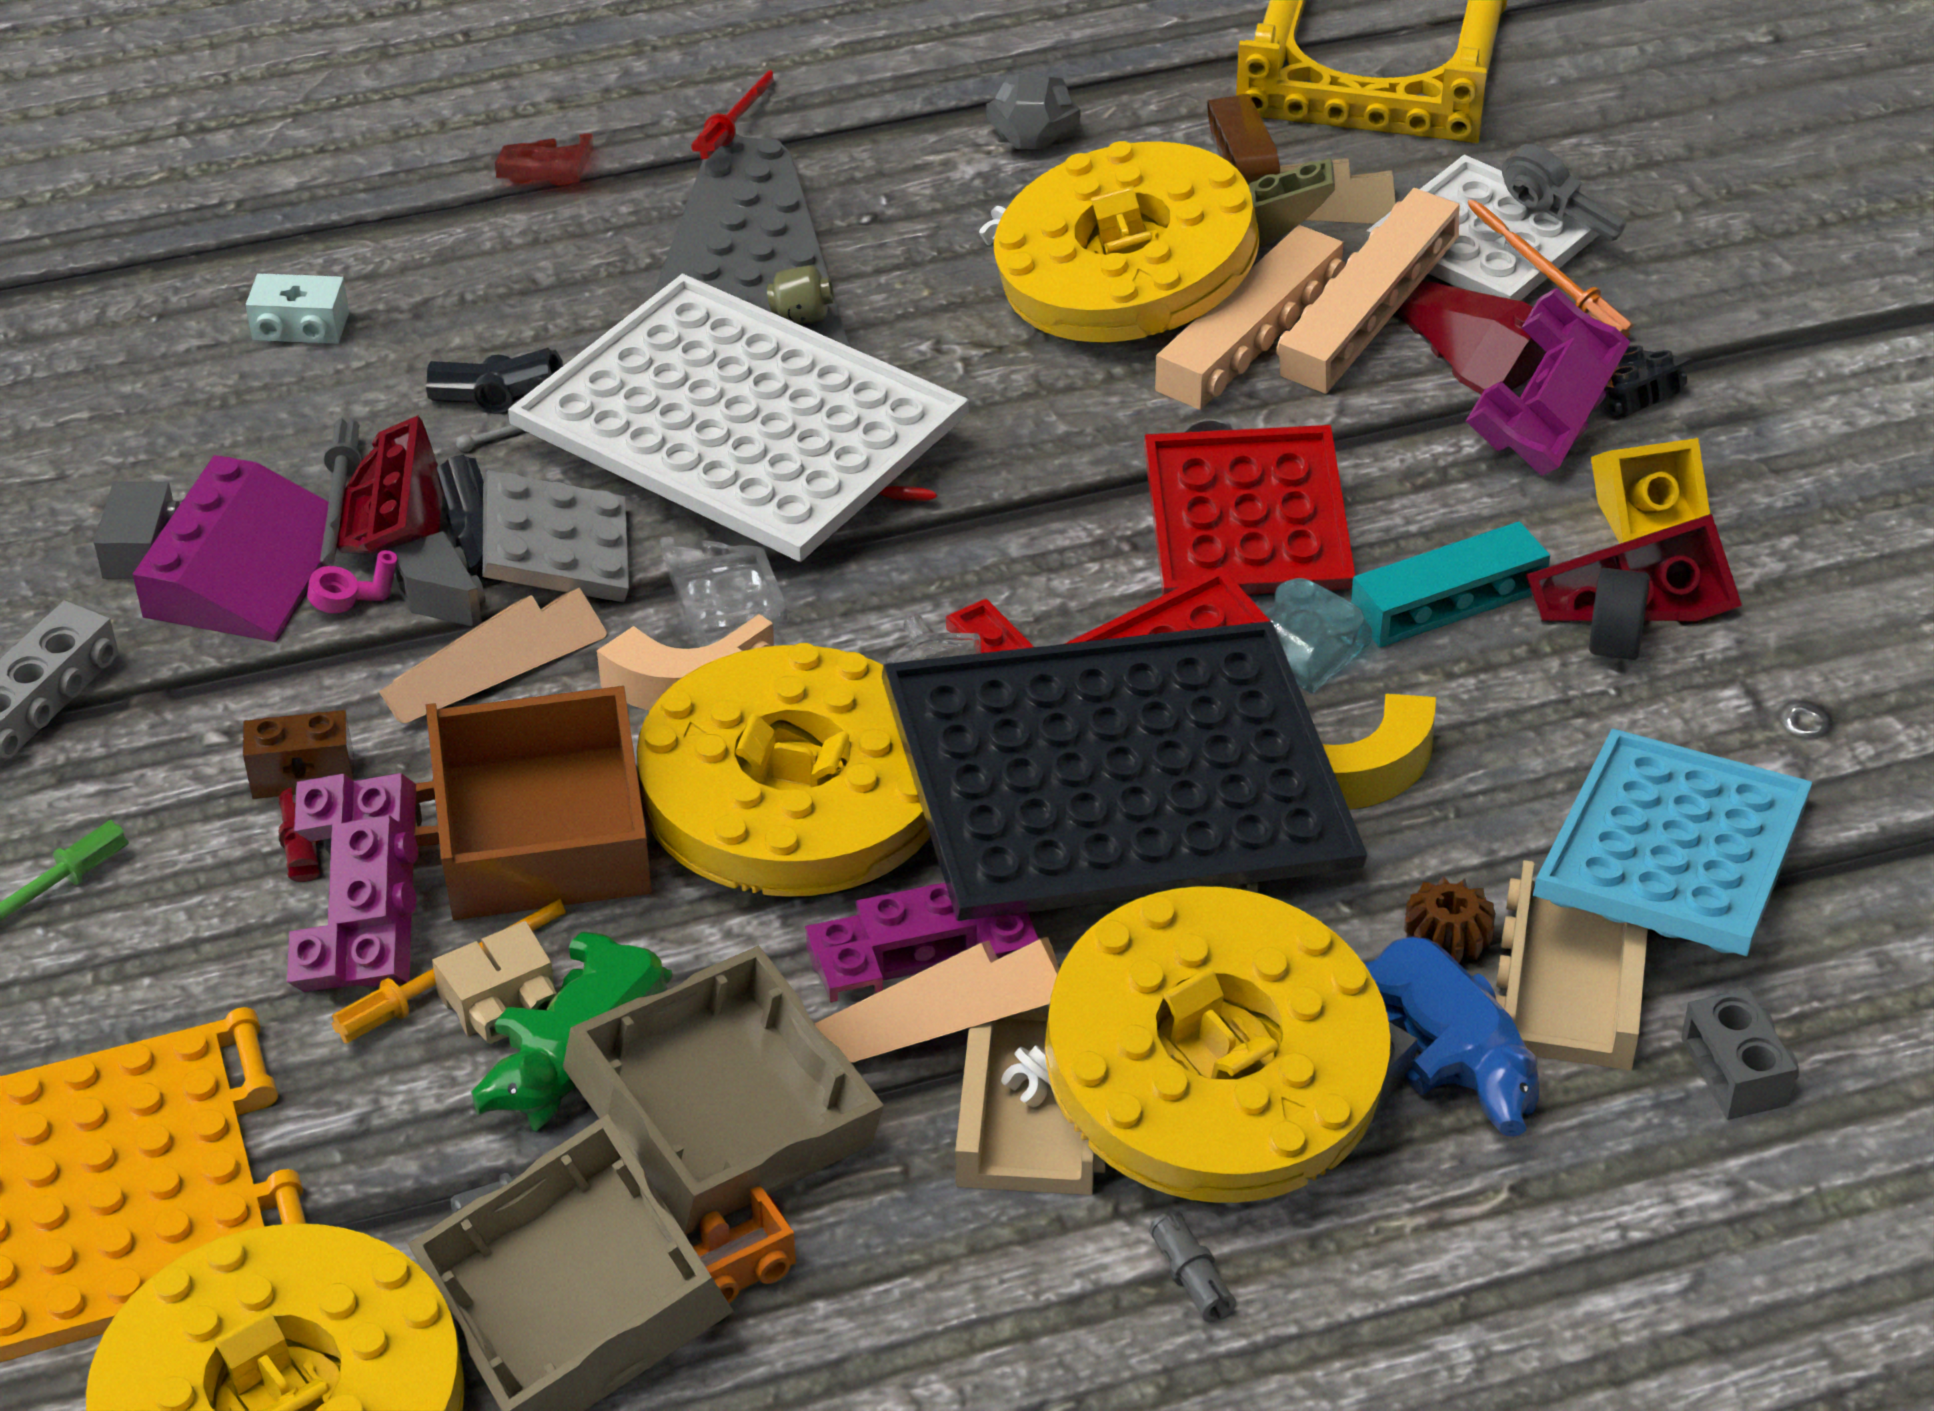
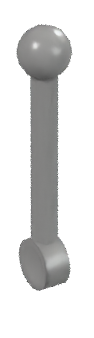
(466, 443)

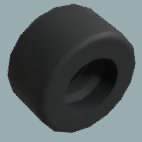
(1619, 613)

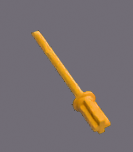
(392, 1000)

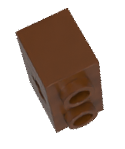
(295, 749)

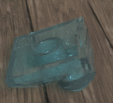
(1317, 631)

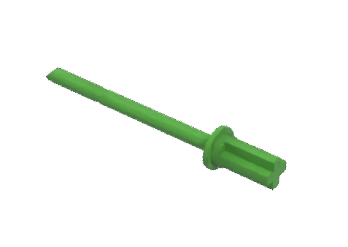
(71, 864)

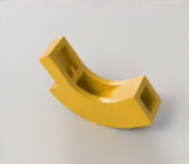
(1390, 756)

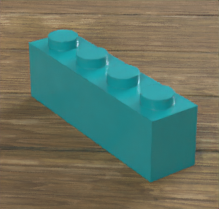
(1448, 583)

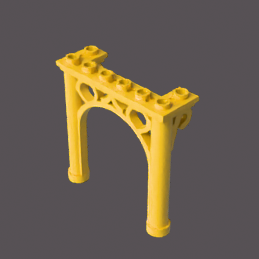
(1364, 102)

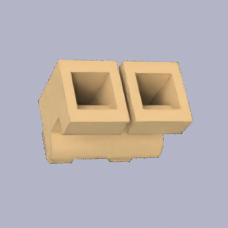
(485, 982)

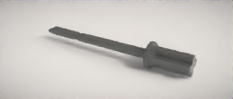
(342, 460)

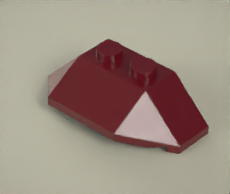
(392, 492)

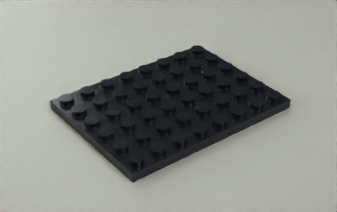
(1118, 769)

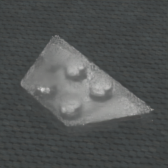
(722, 587)

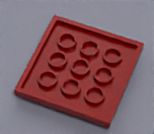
(1249, 503)

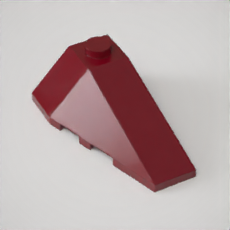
(1684, 567)

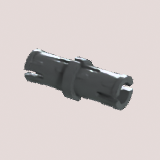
(1192, 1266)

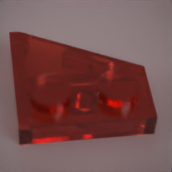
(544, 161)

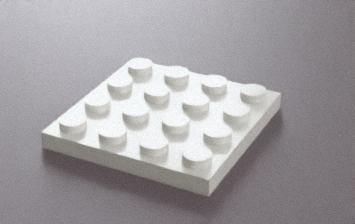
(1485, 259)

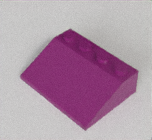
(234, 552)

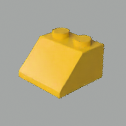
(1650, 487)

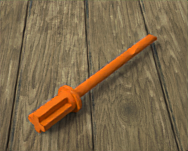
(1588, 301)

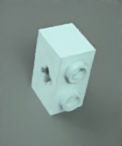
(297, 308)

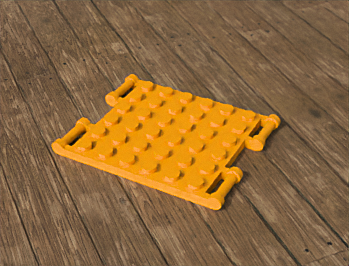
(121, 1172)

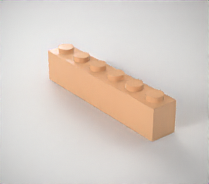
(1368, 290)
(1249, 320)

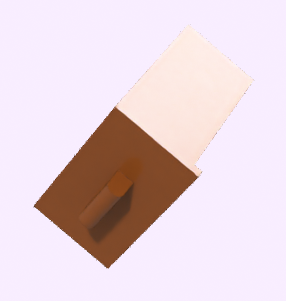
(535, 802)

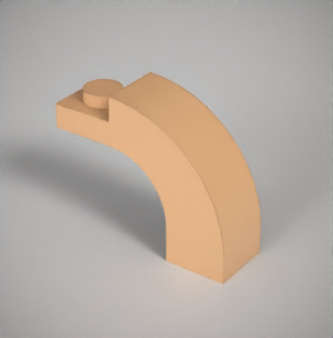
(651, 667)

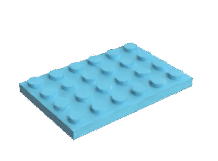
(1675, 842)

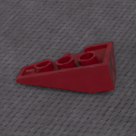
(1474, 334)

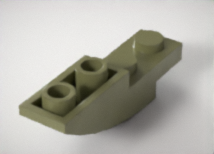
(1290, 197)

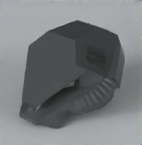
(1033, 111)

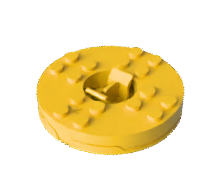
(1126, 241)
(780, 772)
(1216, 1044)
(282, 1326)

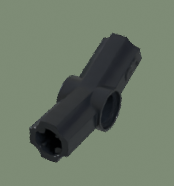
(492, 383)
(463, 495)

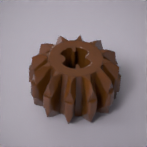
(1451, 917)

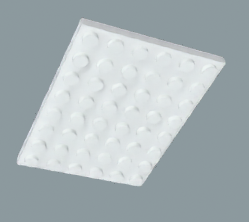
(740, 415)

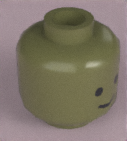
(800, 295)

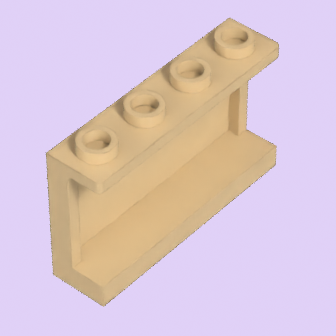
(1571, 979)
(1002, 1138)

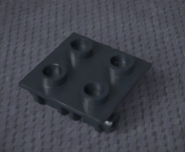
(1644, 380)

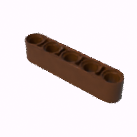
(1242, 136)

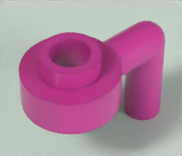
(337, 589)

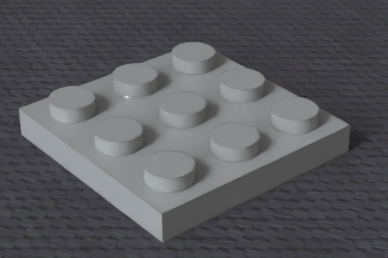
(554, 536)

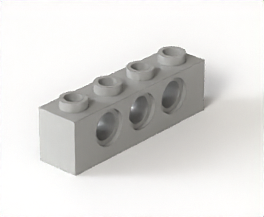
(50, 670)

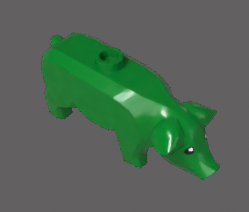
(535, 1076)

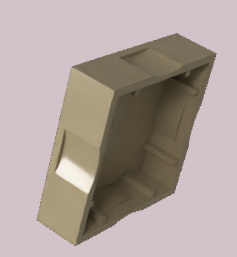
(722, 1087)
(570, 1276)

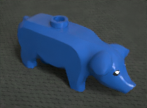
(1458, 1030)

